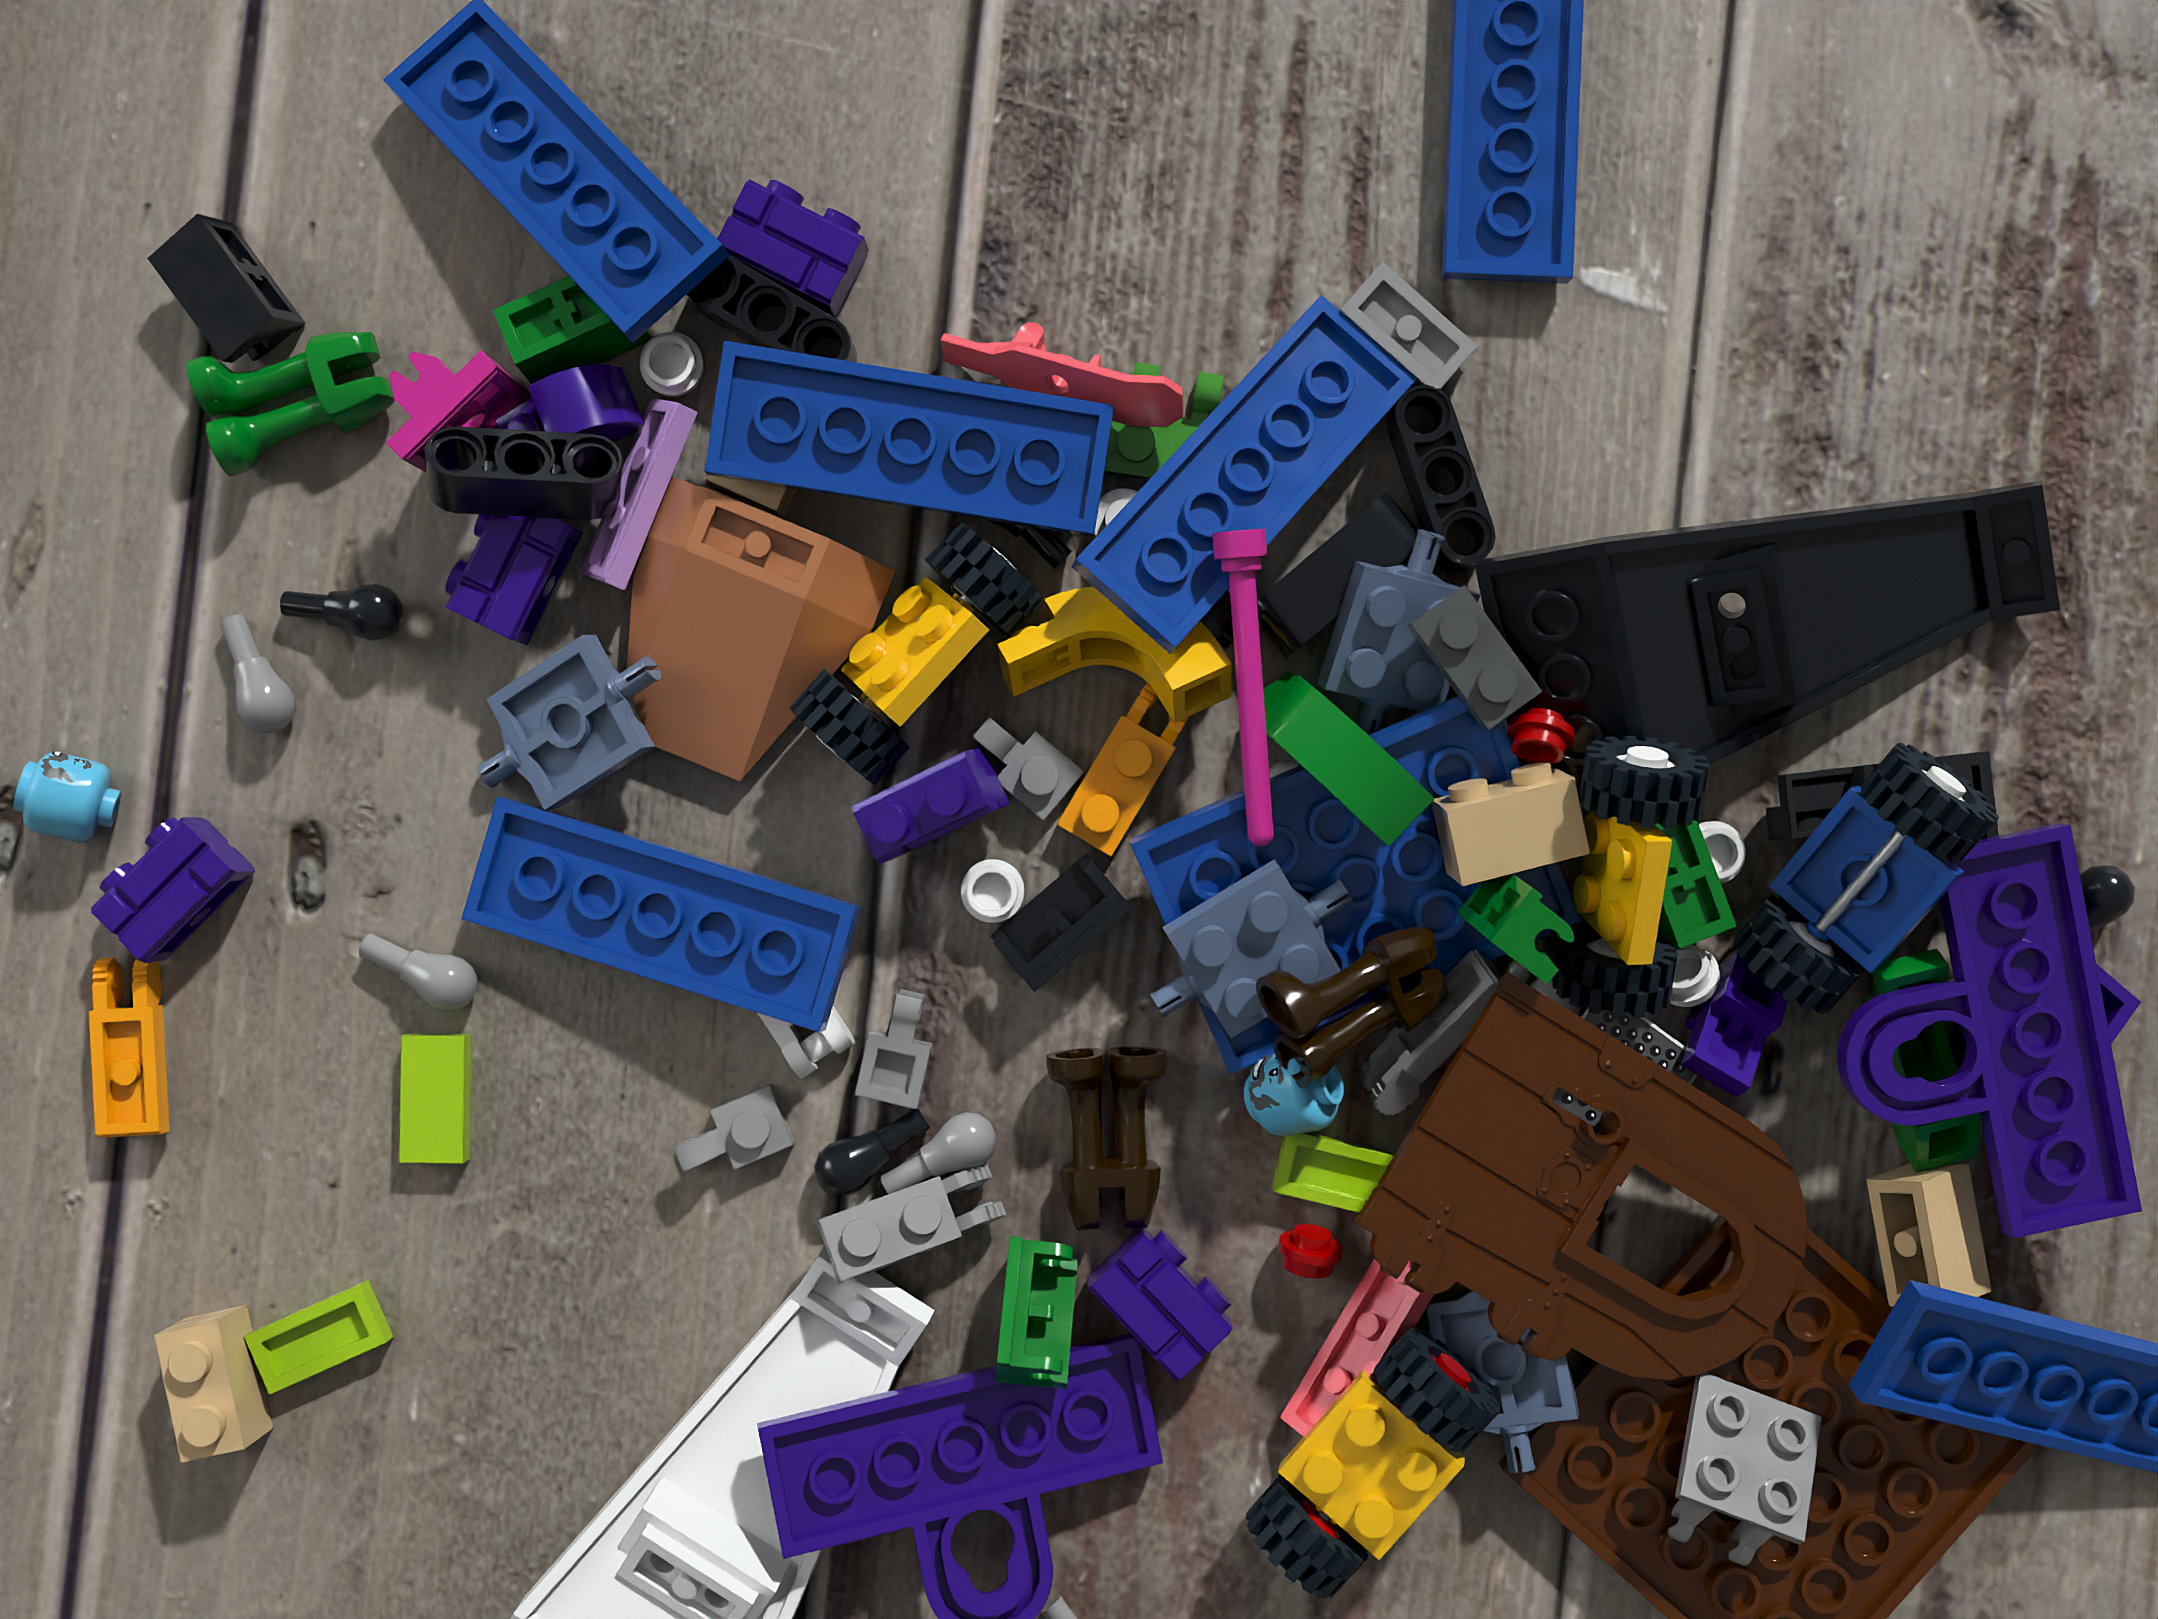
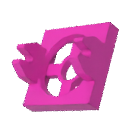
(450, 400)

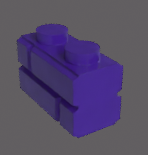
(795, 246)
(511, 573)
(930, 805)
(170, 887)
(1161, 1301)

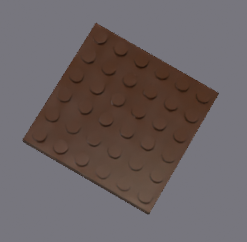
(1884, 1482)

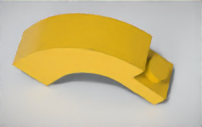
(1091, 631)

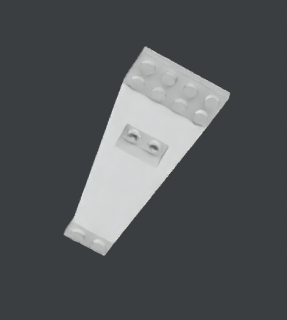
(698, 1516)

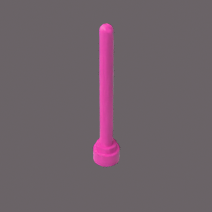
(1240, 557)

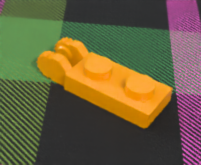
(1120, 778)
(128, 1052)

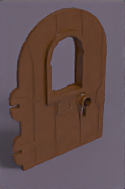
(1511, 1186)

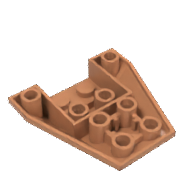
(740, 623)

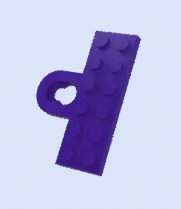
(2032, 1035)
(955, 1449)

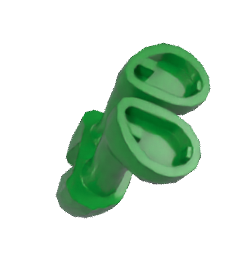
(225, 393)

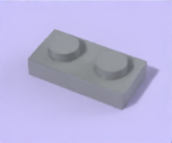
(1408, 327)

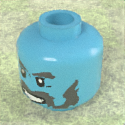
(66, 797)
(1284, 1107)

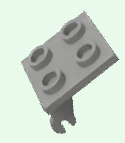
(1748, 1462)

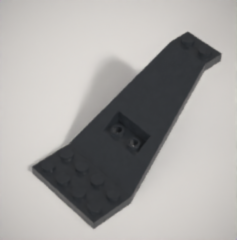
(1639, 644)

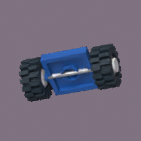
(1865, 878)

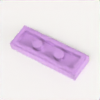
(642, 489)

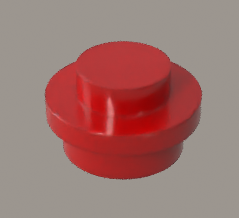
(1540, 736)
(1309, 1251)

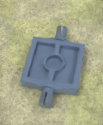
(1371, 644)
(570, 722)
(1245, 935)
(1525, 1387)

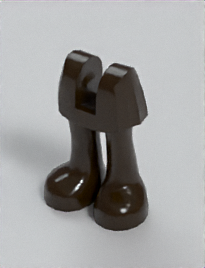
(1388, 969)
(1082, 1076)

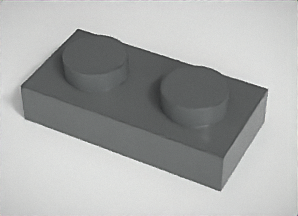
(1474, 658)

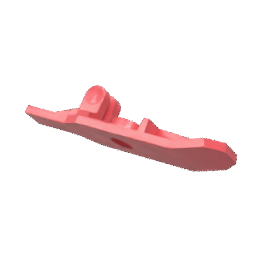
(1029, 367)

